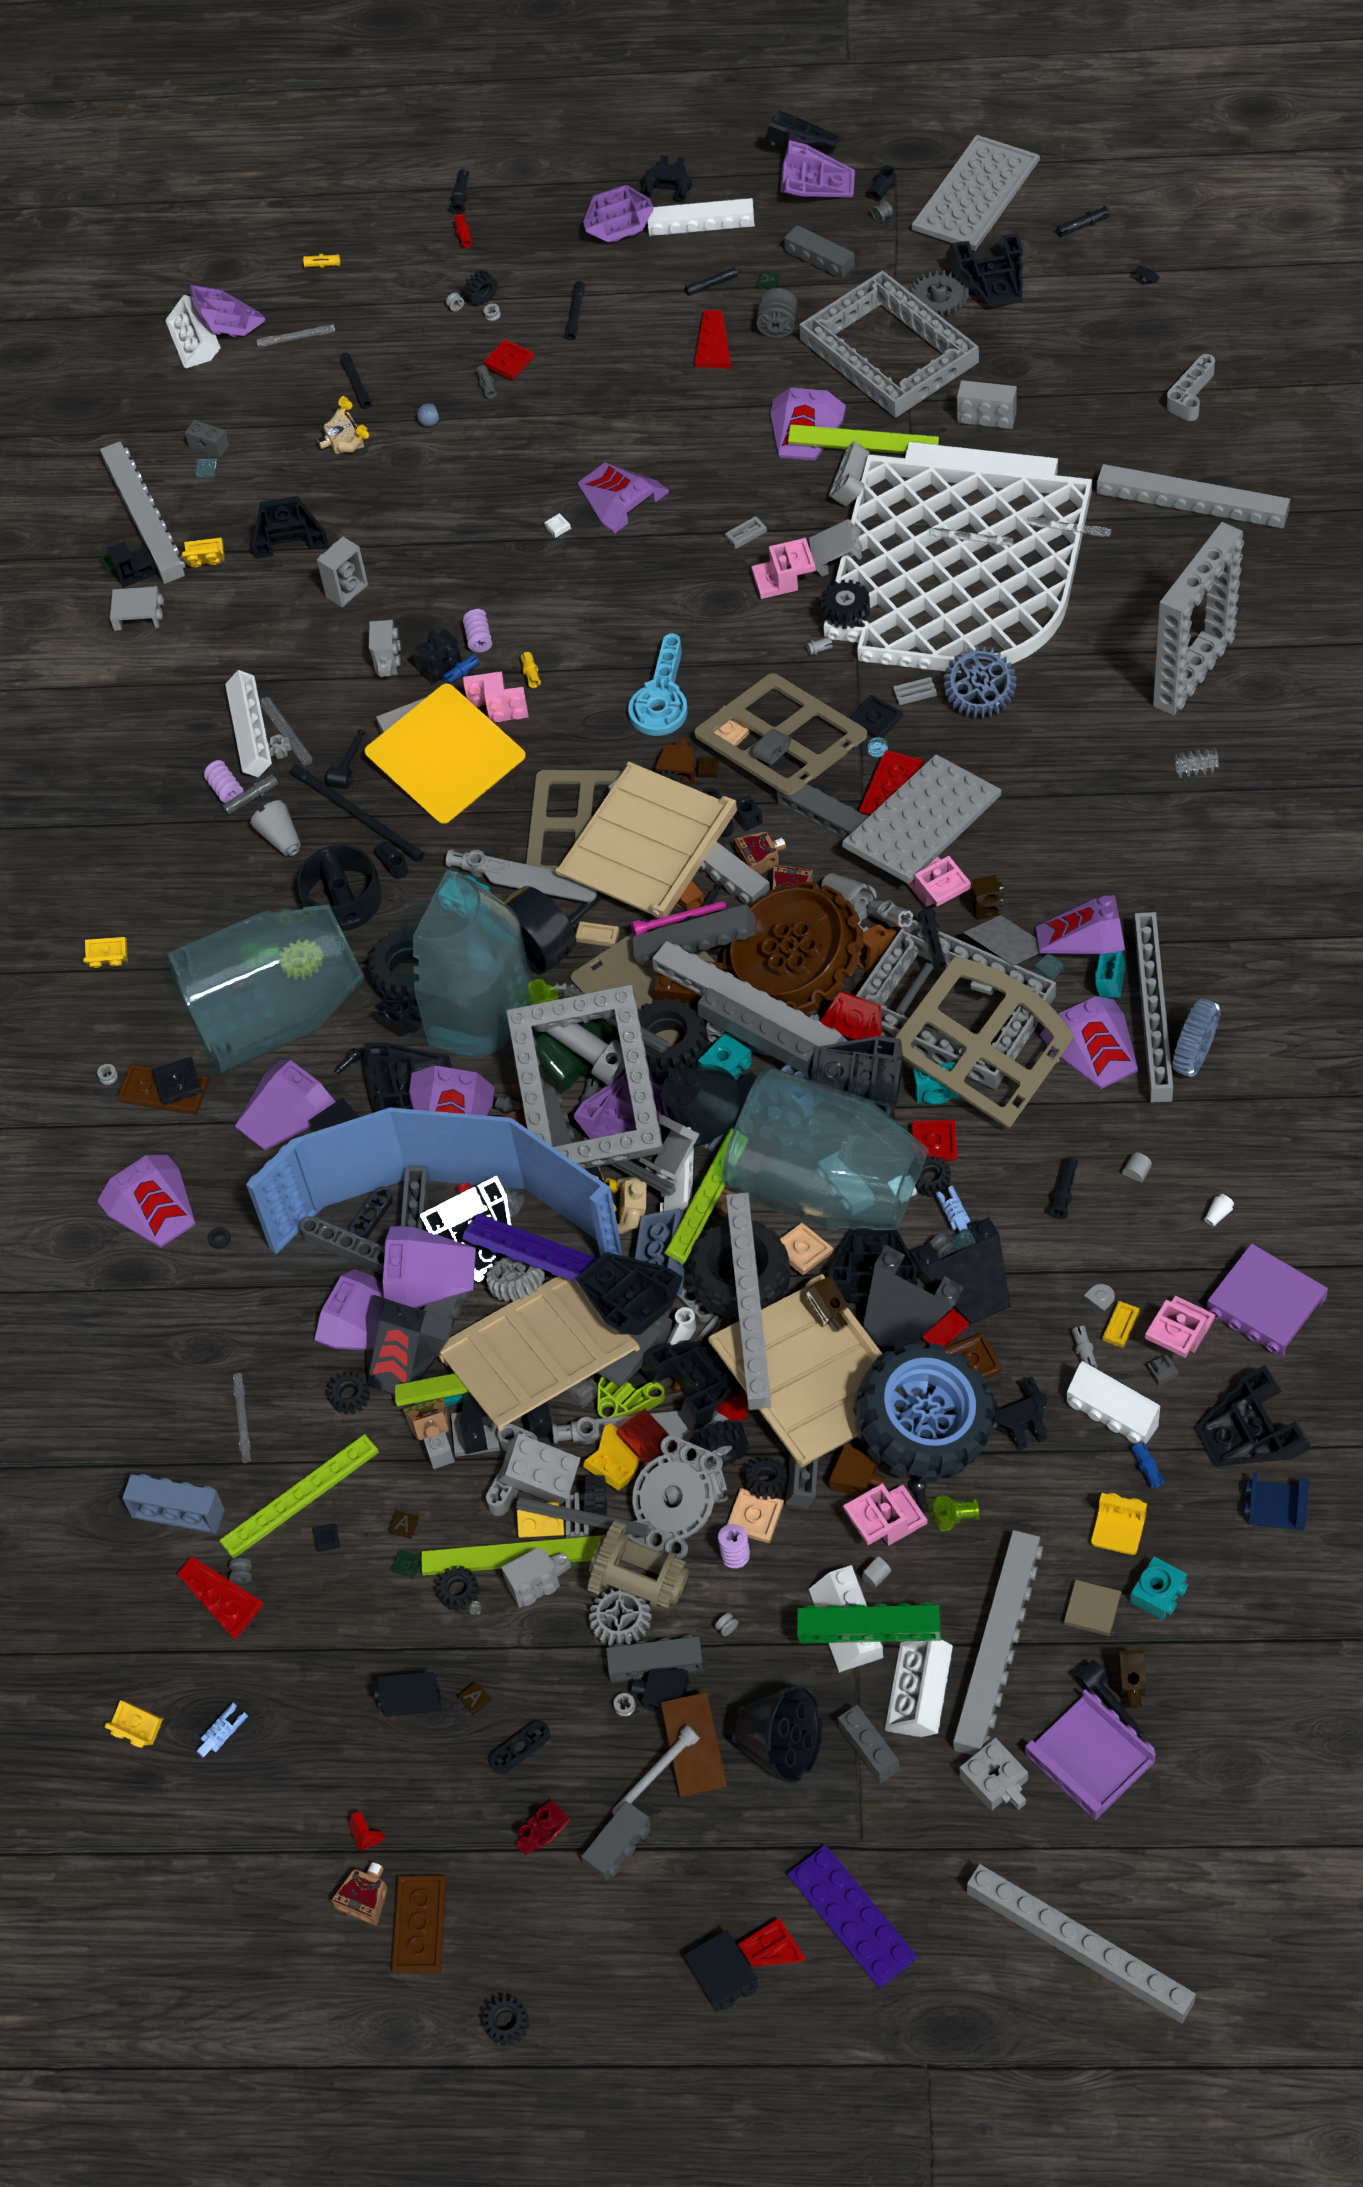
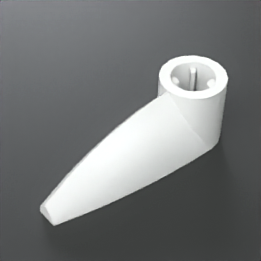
(684, 1326)

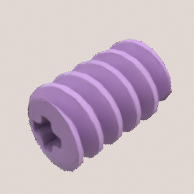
(477, 630)
(222, 781)
(734, 1546)

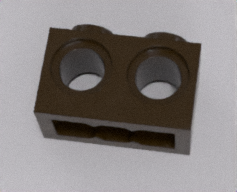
(987, 897)

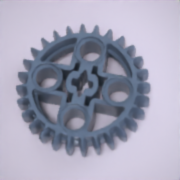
(977, 689)
(1196, 1037)

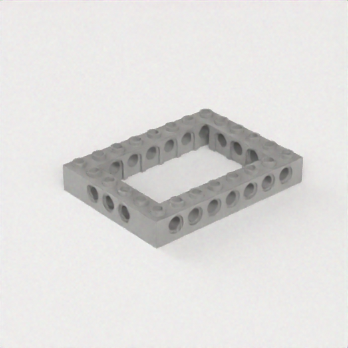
(957, 350)
(1212, 570)
(585, 1007)
(933, 1043)

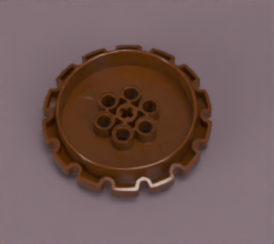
(786, 930)

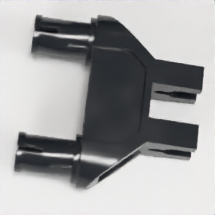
(667, 177)
(1022, 1415)

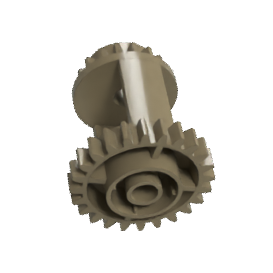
(607, 1571)

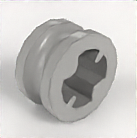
(458, 304)
(492, 316)
(105, 1069)
(726, 1624)
(621, 1697)

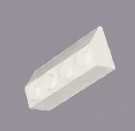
(190, 334)
(684, 1183)
(1113, 1404)
(843, 1589)
(919, 1688)

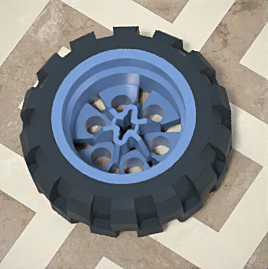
(897, 1437)

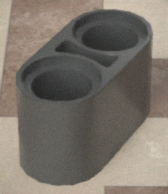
(771, 746)

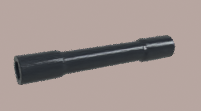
(572, 325)
(362, 394)

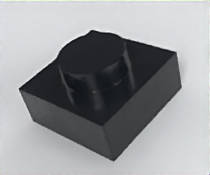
(1146, 274)
(327, 1537)

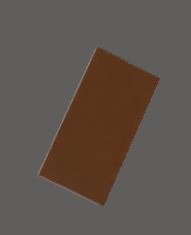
(141, 1090)
(980, 1356)
(699, 1765)
(419, 1924)

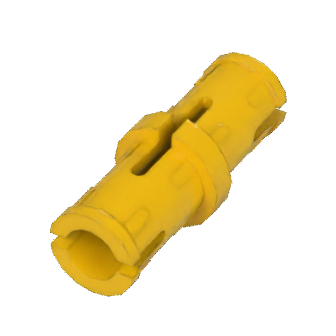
(321, 260)
(530, 670)

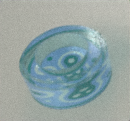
(877, 747)

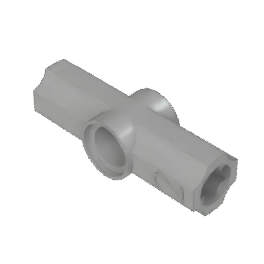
(890, 913)

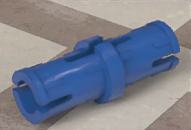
(460, 669)
(1147, 1465)

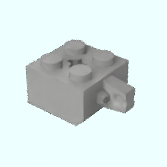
(384, 647)
(534, 1575)
(995, 1789)

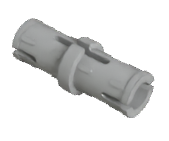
(1084, 1347)

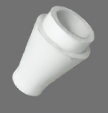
(1219, 1209)

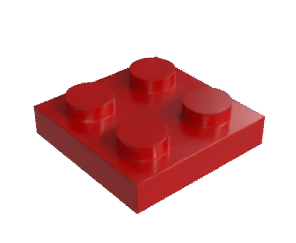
(508, 359)
(938, 1137)

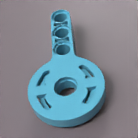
(661, 693)

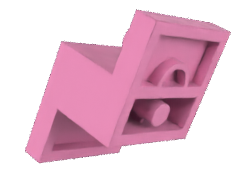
(785, 564)
(501, 702)
(939, 882)
(1180, 1326)
(885, 1514)

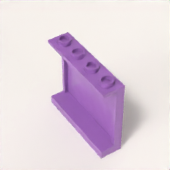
(1266, 1299)
(1091, 1755)

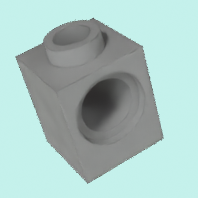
(439, 1450)

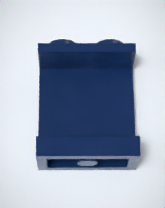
(1277, 1504)

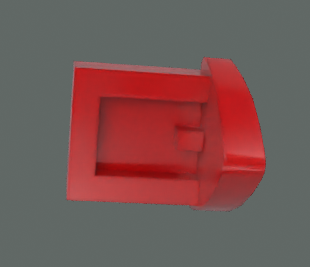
(361, 1833)

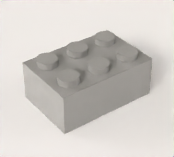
(986, 404)
(342, 571)
(539, 1469)

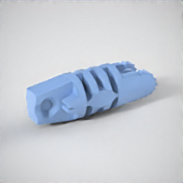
(954, 1210)
(220, 1731)

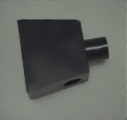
(661, 1686)

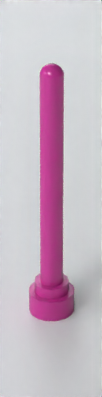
(641, 927)

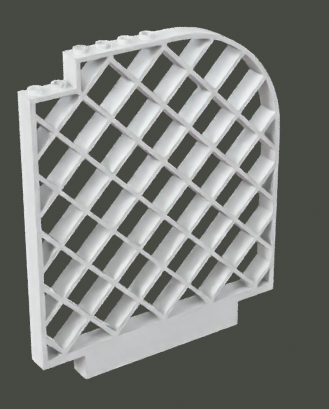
(971, 471)

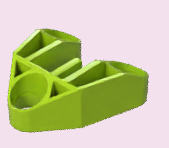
(634, 1401)

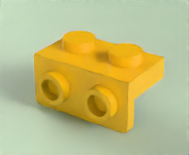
(105, 951)
(539, 1525)
(134, 1724)

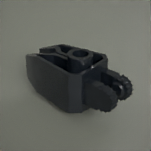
(397, 1016)

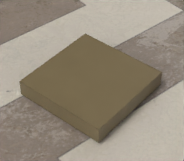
(1092, 1608)

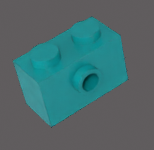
(1110, 974)

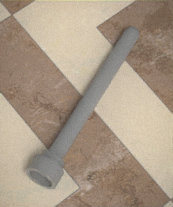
(687, 1737)

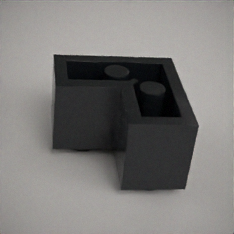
(131, 566)

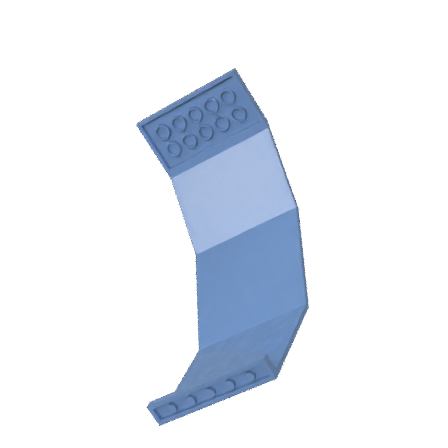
(453, 1147)

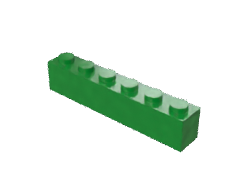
(869, 1624)

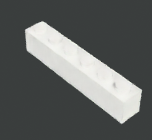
(701, 217)
(248, 723)

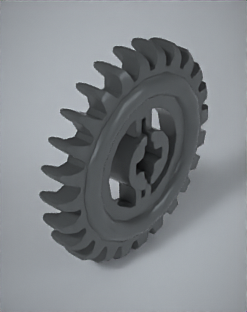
(936, 289)

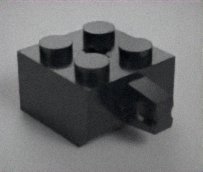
(437, 655)

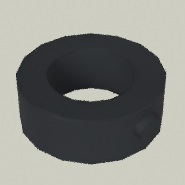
(219, 1231)

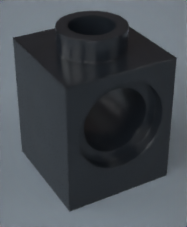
(748, 813)

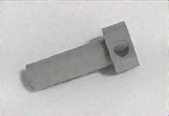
(592, 1050)

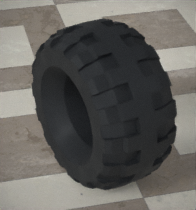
(714, 1253)

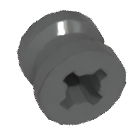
(882, 211)
(942, 1246)
(240, 1571)

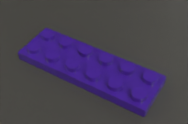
(852, 1916)

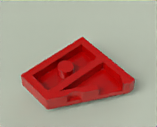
(771, 1946)

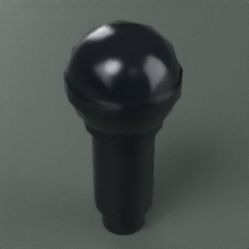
(352, 1056)
(919, 1489)

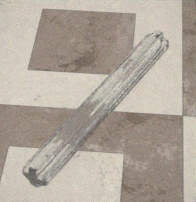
(286, 731)

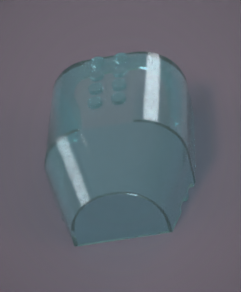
(469, 968)
(265, 981)
(821, 1155)

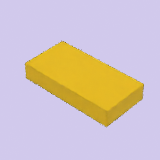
(1121, 1324)

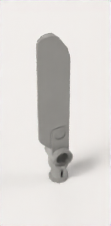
(519, 875)
(670, 1421)

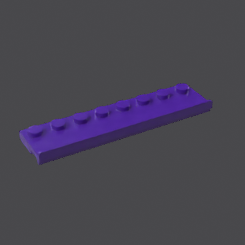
(527, 1247)

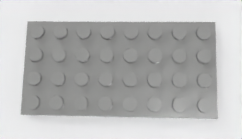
(975, 192)
(922, 818)

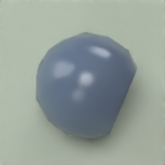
(427, 415)

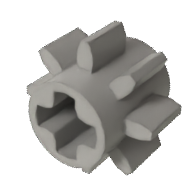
(279, 746)

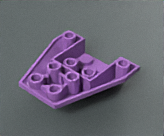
(282, 1105)
(425, 1267)
(346, 1310)

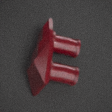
(542, 1828)

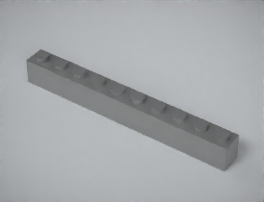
(1193, 496)
(142, 512)
(732, 873)
(699, 975)
(1153, 1007)
(748, 1301)
(997, 1643)
(1081, 1943)

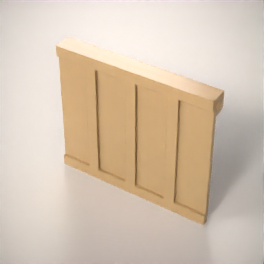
(647, 840)
(533, 1350)
(809, 1374)

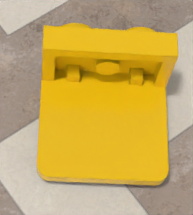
(204, 552)
(613, 1459)
(1119, 1523)

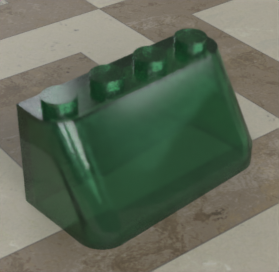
(563, 1066)

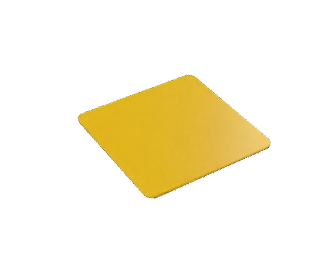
(445, 753)

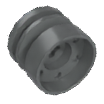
(777, 312)

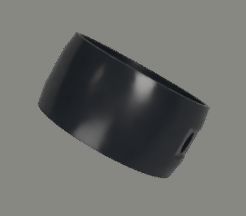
(331, 864)
(543, 927)

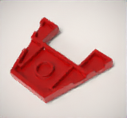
(854, 1017)

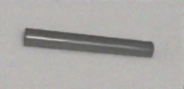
(914, 988)

